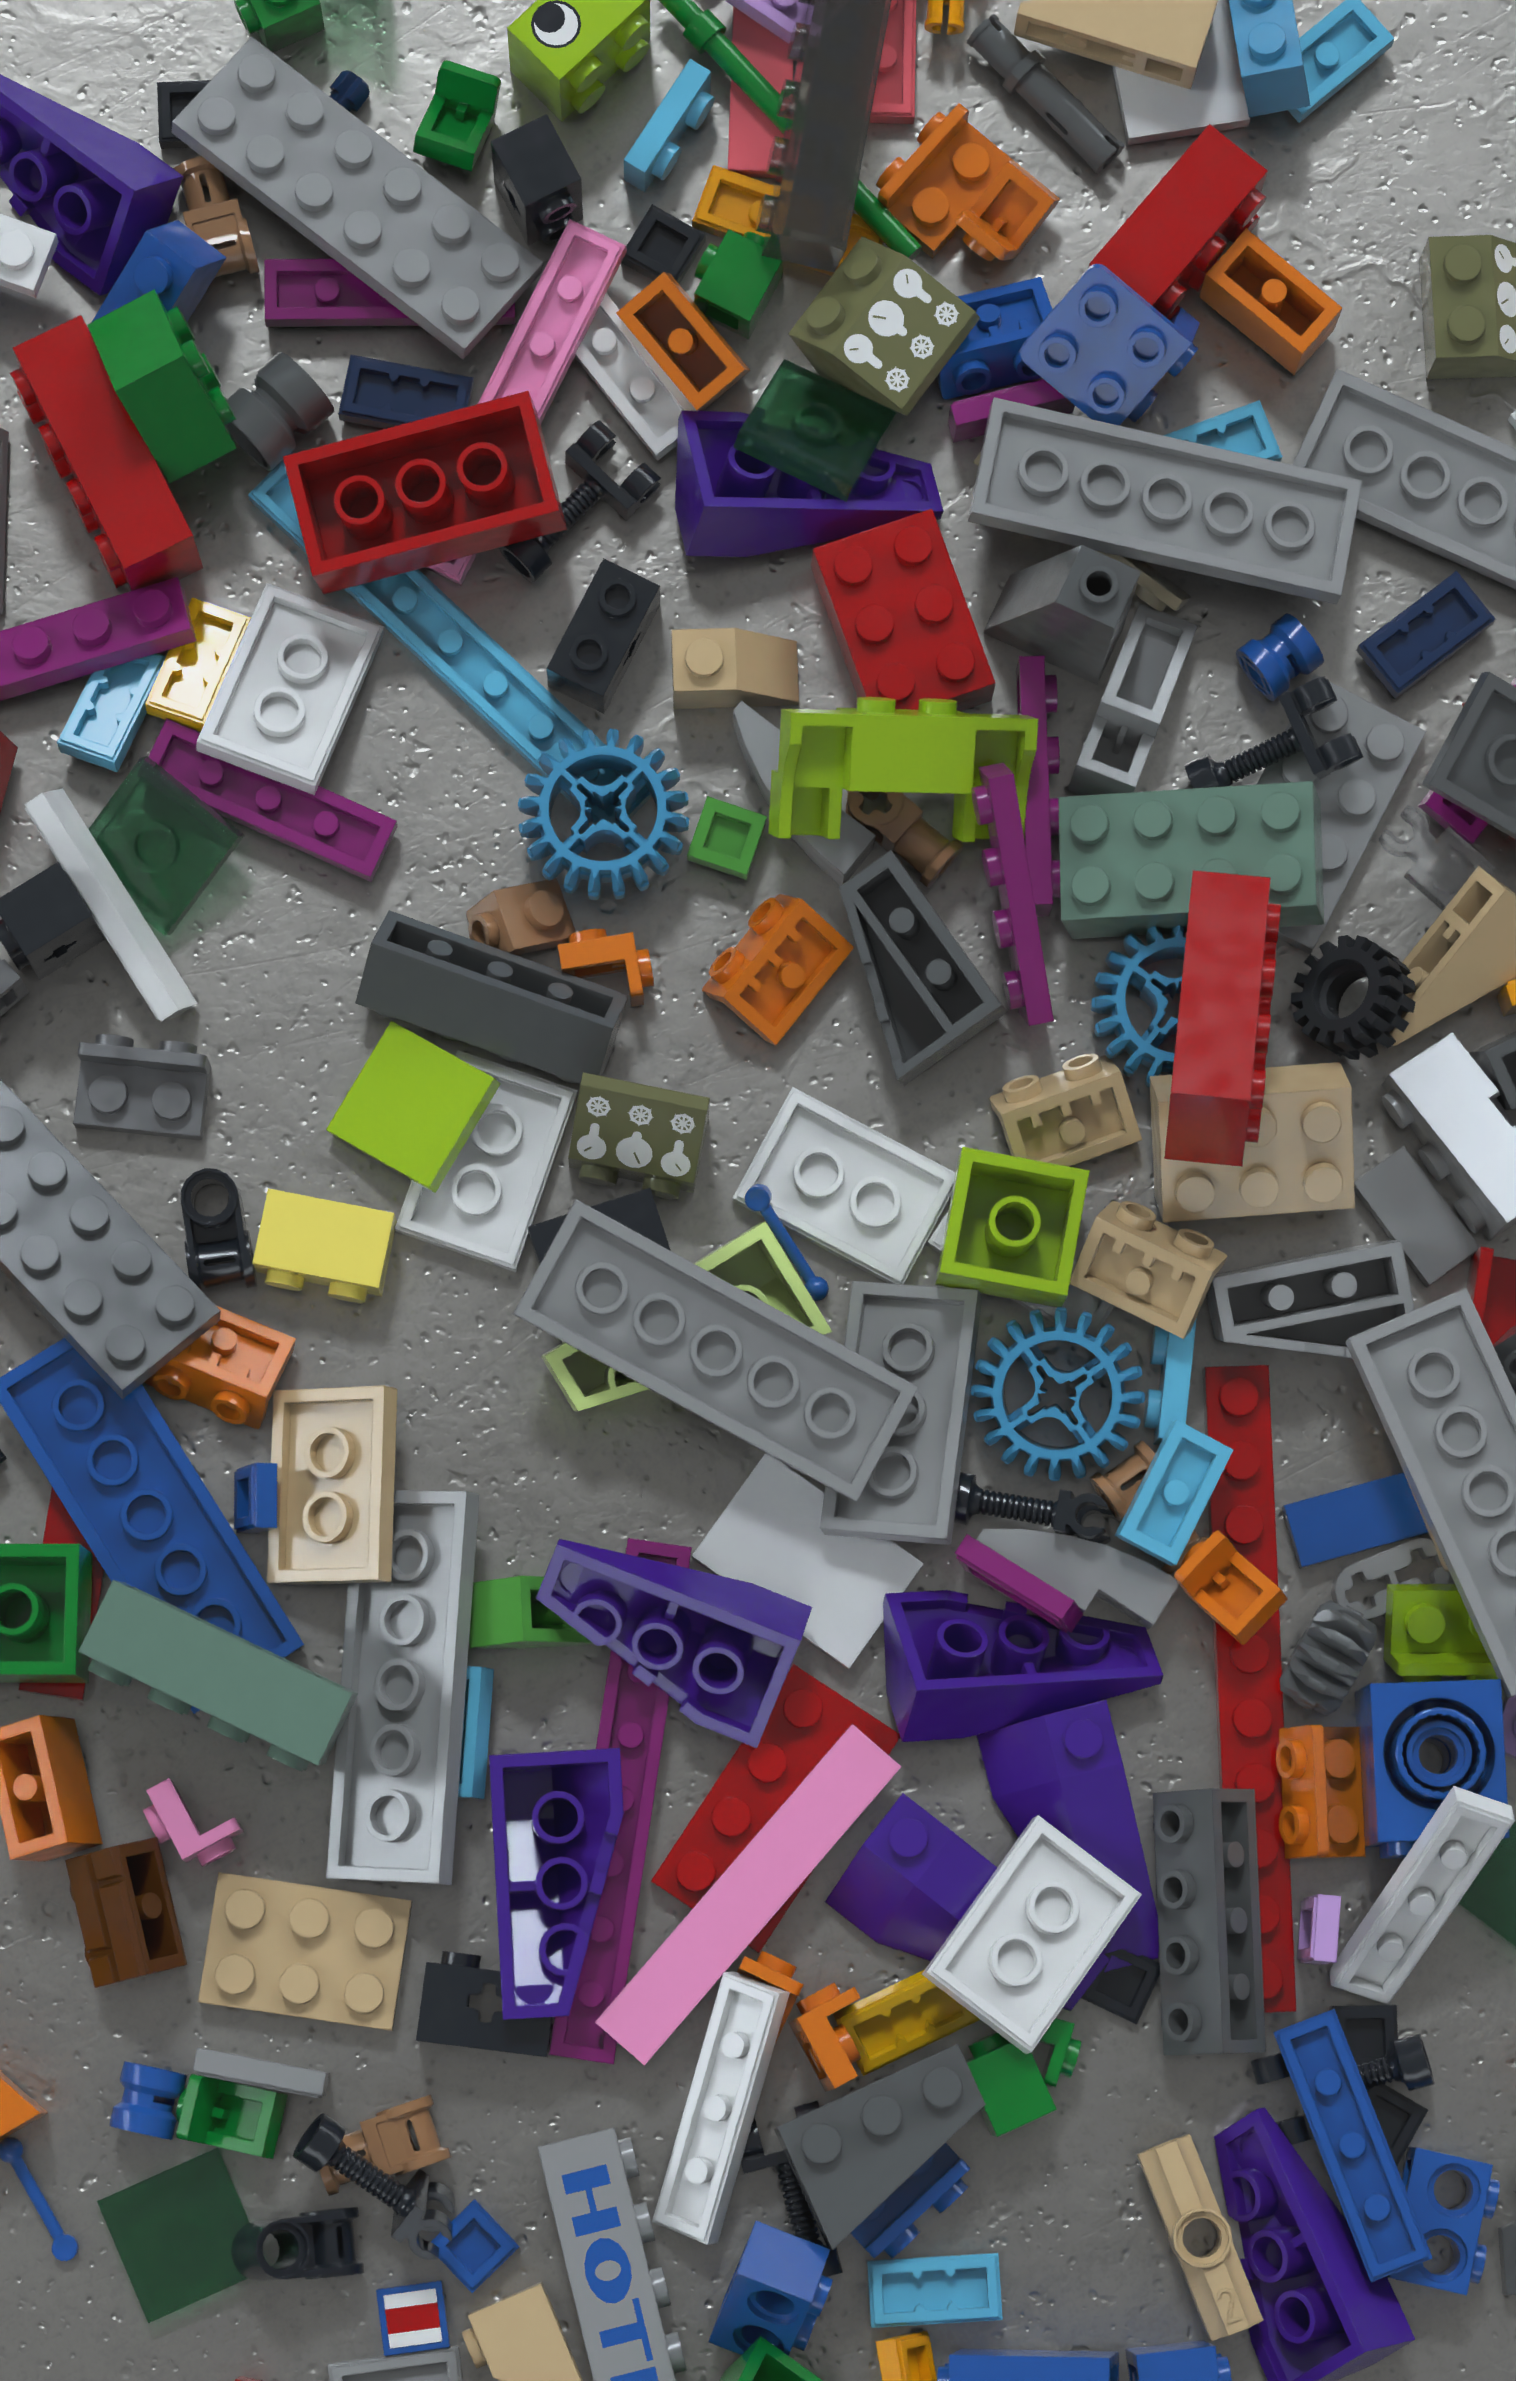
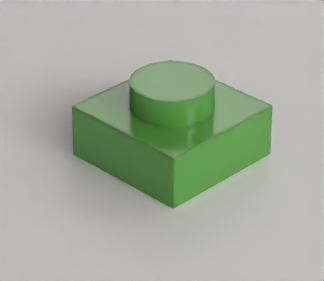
(726, 838)

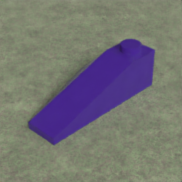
(81, 183)
(749, 508)
(692, 1633)
(982, 1668)
(1075, 1779)
(551, 1858)
(917, 1884)
(1302, 2263)

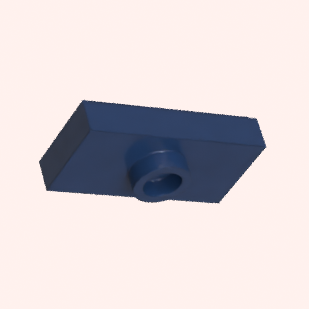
(395, 393)
(1425, 634)

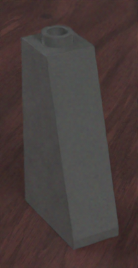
(1067, 610)

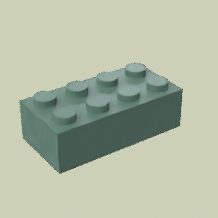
(1135, 853)
(217, 1673)

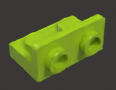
(1432, 1635)

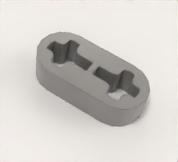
(1384, 1565)

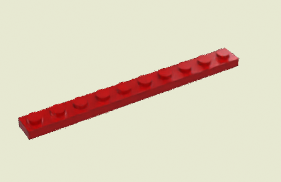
(1249, 1674)

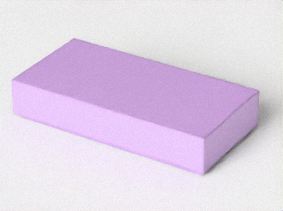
(1319, 1929)

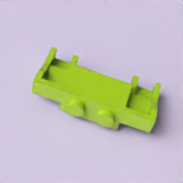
(892, 752)

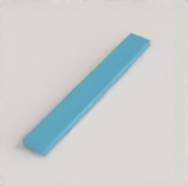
(459, 655)

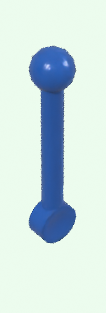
(758, 1199)
(64, 2245)

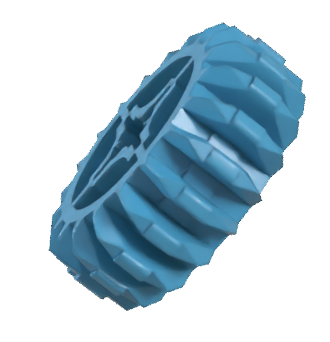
(623, 790)
(1152, 987)
(1012, 1423)

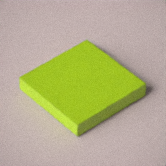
(413, 1106)

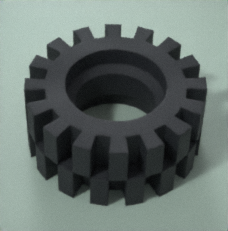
(1377, 1013)

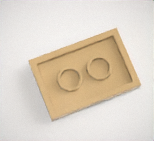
(333, 1485)
(305, 1951)

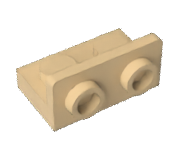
(1068, 1112)
(1147, 1266)

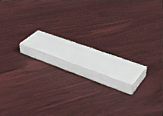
(110, 904)
(1421, 1895)
(720, 2107)

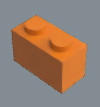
(1270, 301)
(683, 341)
(45, 1790)

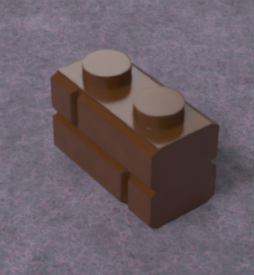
(125, 1912)

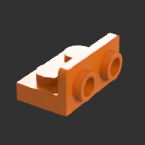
(940, 178)
(777, 966)
(228, 1369)
(1321, 1792)
(827, 2048)

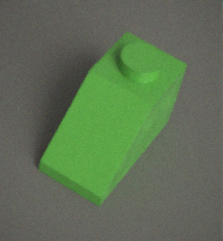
(512, 1618)

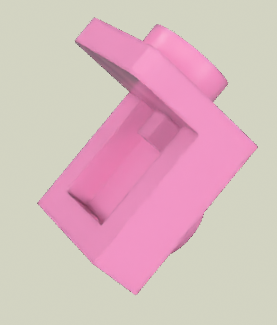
(173, 1821)

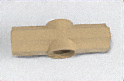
(1214, 2278)

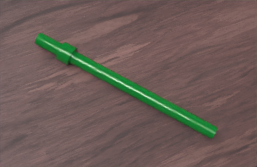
(707, 35)

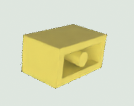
(324, 1245)

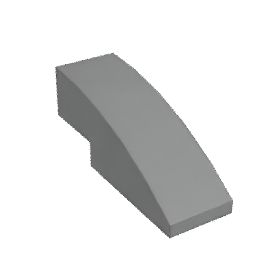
(1133, 703)
(760, 749)
(1086, 1570)

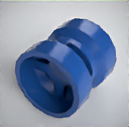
(1279, 656)
(148, 2100)

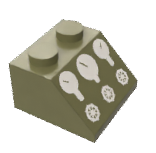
(1469, 307)
(882, 327)
(638, 1135)

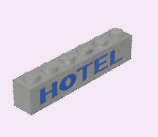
(607, 2258)

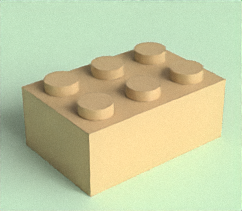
(1295, 1167)

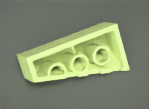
(747, 1262)

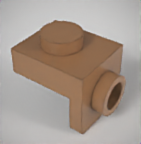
(522, 918)

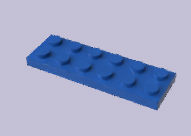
(139, 1496)

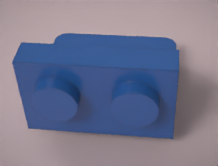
(1108, 347)

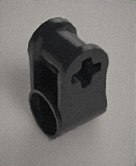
(216, 1237)
(309, 2246)

